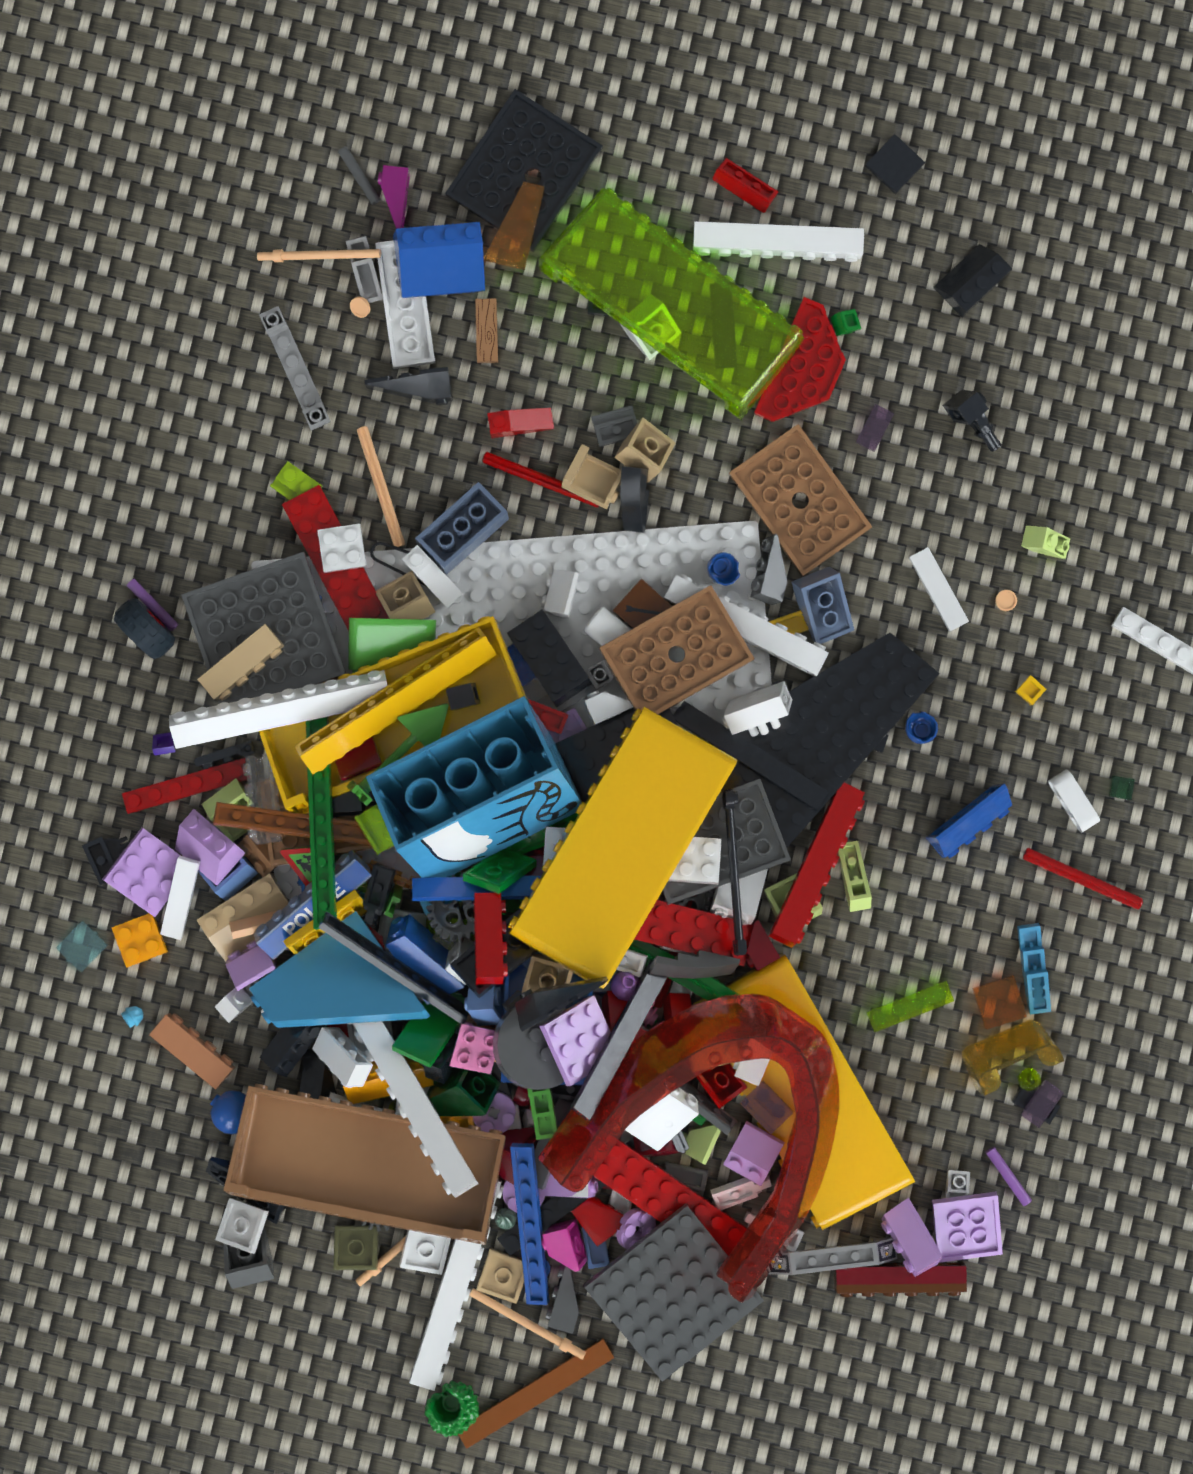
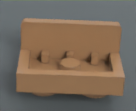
(257, 855)

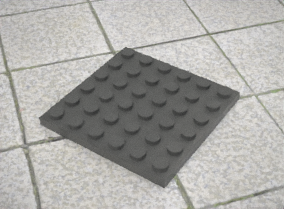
(287, 602)
(668, 1293)

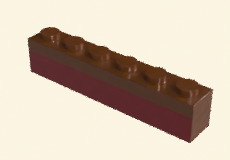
(894, 1278)

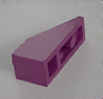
(395, 188)

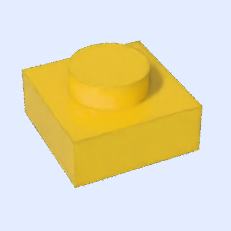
(1030, 690)

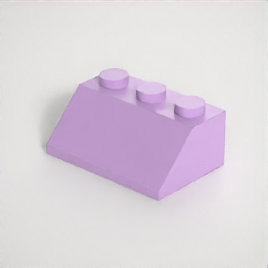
(207, 844)
(911, 1238)

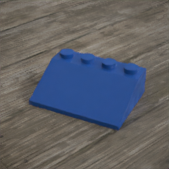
(439, 259)
(970, 820)

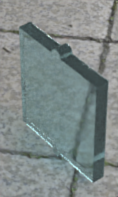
(81, 946)

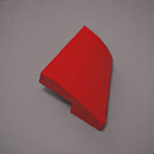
(598, 1219)

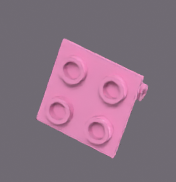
(474, 1049)

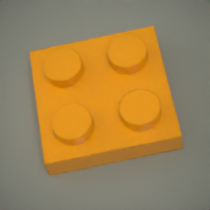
(139, 940)

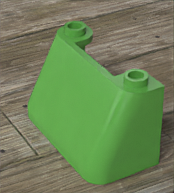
(381, 638)

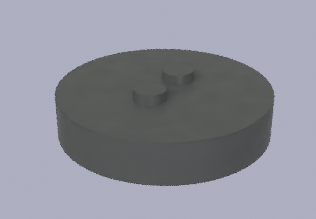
(525, 1055)

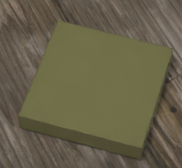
(355, 1248)

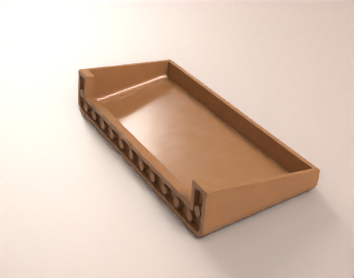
(358, 1165)

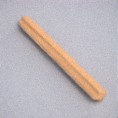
(380, 486)

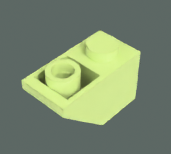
(1045, 541)

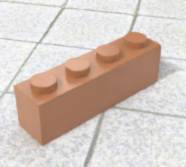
(192, 1050)

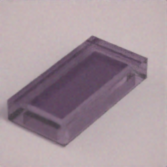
(874, 428)
(1042, 1103)

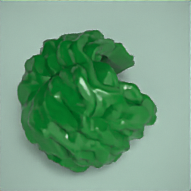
(452, 1409)

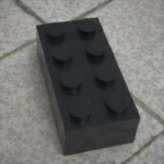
(549, 658)

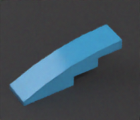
(1034, 968)

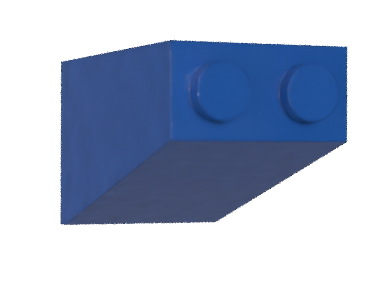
(418, 950)

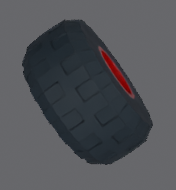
(144, 628)

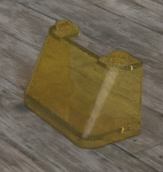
(1006, 1048)

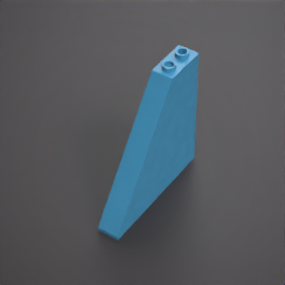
(333, 986)

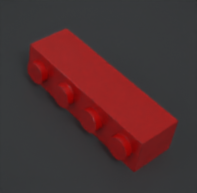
(488, 938)

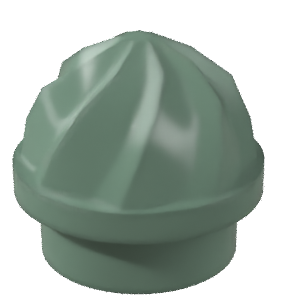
(505, 1218)

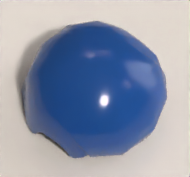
(723, 568)
(921, 728)

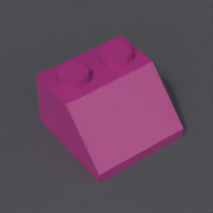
(565, 1244)

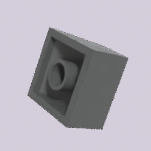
(248, 1268)

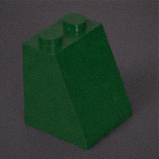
(464, 1093)

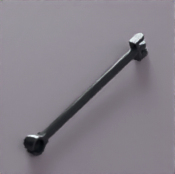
(730, 798)

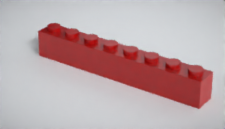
(816, 866)

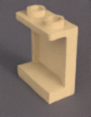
(592, 479)

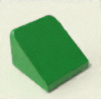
(845, 322)

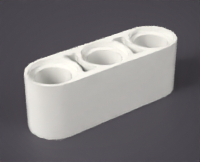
(1074, 800)

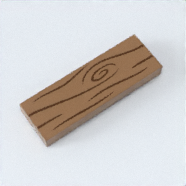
(486, 330)

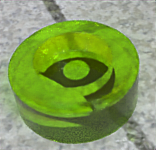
(1029, 1079)

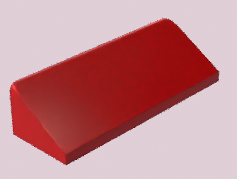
(745, 185)

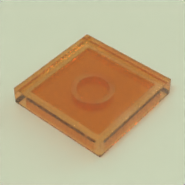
(999, 1002)

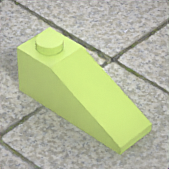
(854, 877)

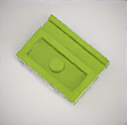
(292, 482)
(374, 829)

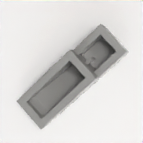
(364, 271)

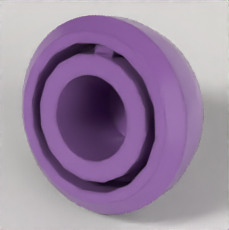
(623, 985)

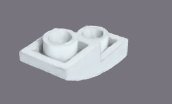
(957, 1183)

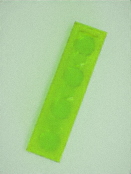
(910, 1006)

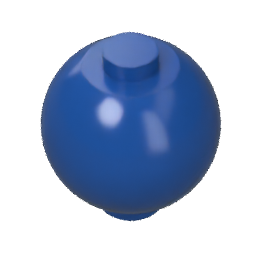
(227, 1111)

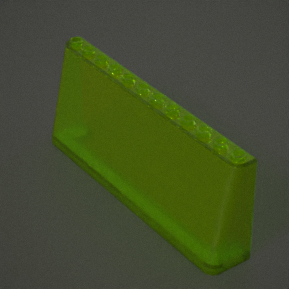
(672, 300)

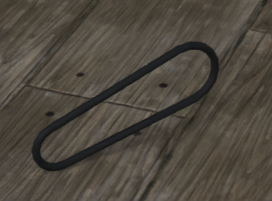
(387, 565)

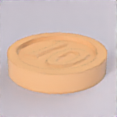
(360, 307)
(1006, 600)

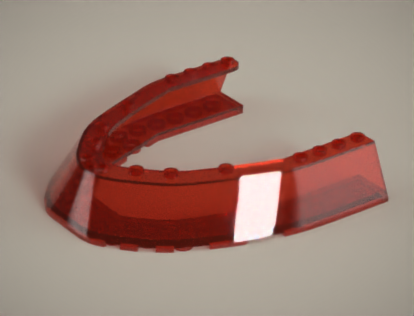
(684, 1047)

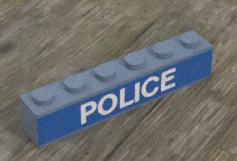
(349, 875)

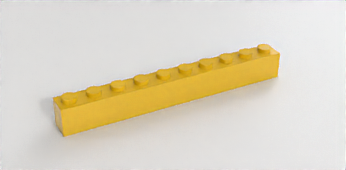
(395, 700)

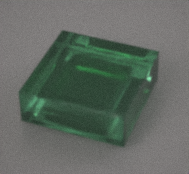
(1121, 788)

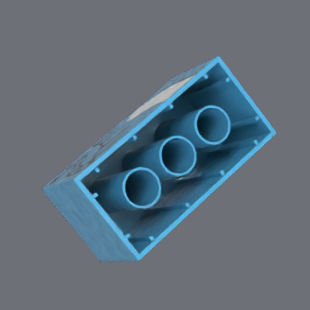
(474, 791)

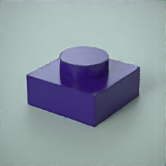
(163, 744)

